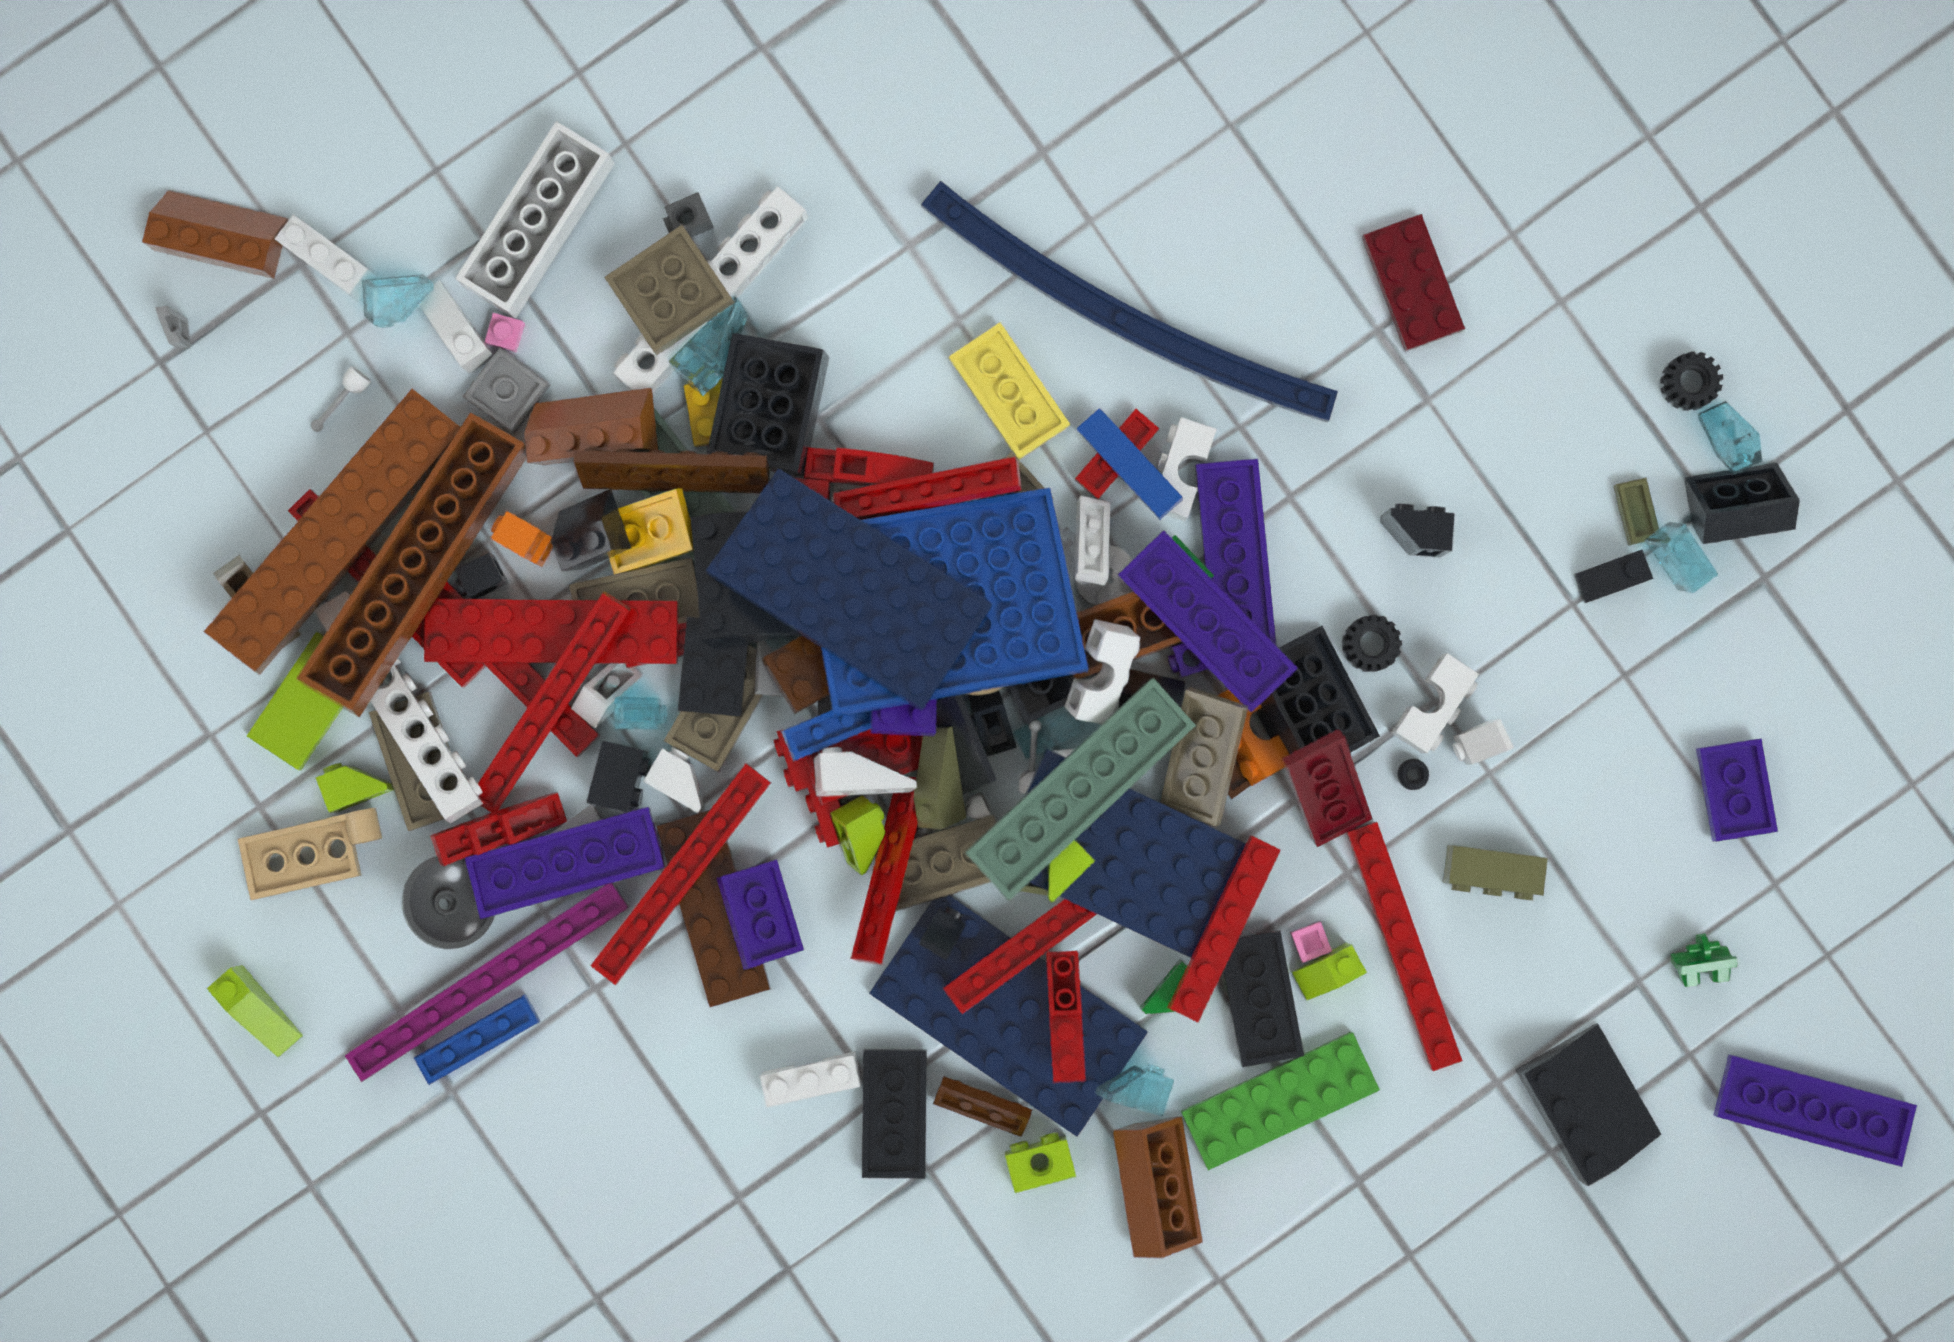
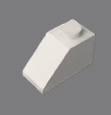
(597, 696)
(1482, 742)
(676, 778)

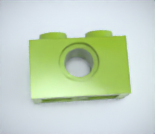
(1026, 1176)

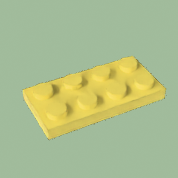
(1009, 391)

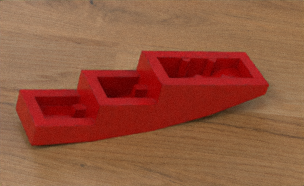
(498, 828)

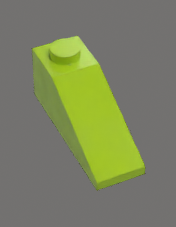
(254, 1009)

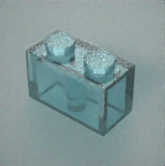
(1681, 557)

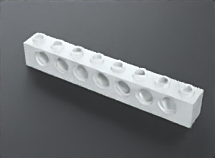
(749, 265)
(451, 803)

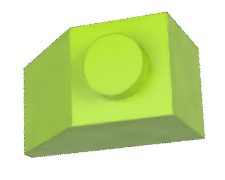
(349, 786)
(859, 832)
(1329, 971)

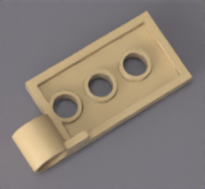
(257, 850)

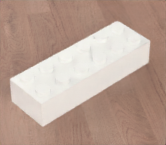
(535, 220)

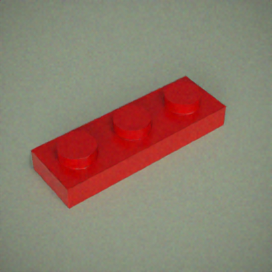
(1097, 474)

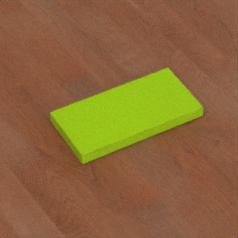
(295, 716)

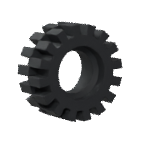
(1709, 377)
(1385, 630)

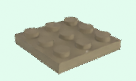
(669, 290)

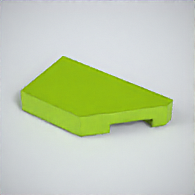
(1066, 869)

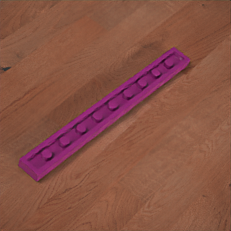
(486, 981)

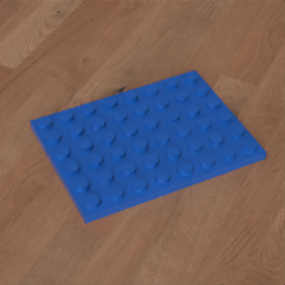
(1011, 557)

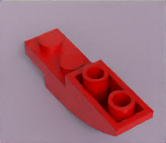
(861, 466)
(797, 776)
(1065, 1016)

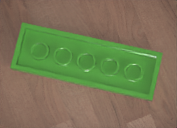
(1280, 1100)

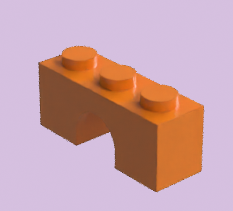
(522, 538)
(1256, 756)

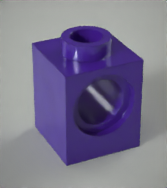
(1178, 666)

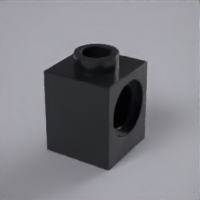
(480, 576)

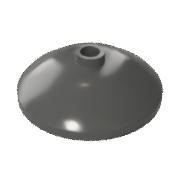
(438, 927)

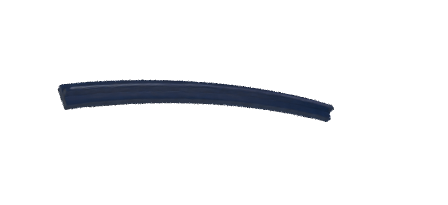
(1122, 318)

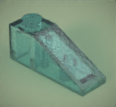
(704, 356)

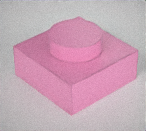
(504, 332)
(1311, 941)

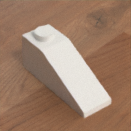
(455, 329)
(850, 774)

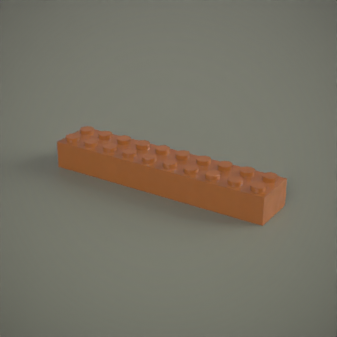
(333, 533)
(413, 565)

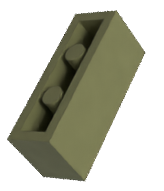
(1495, 872)

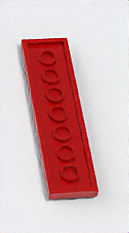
(542, 631)

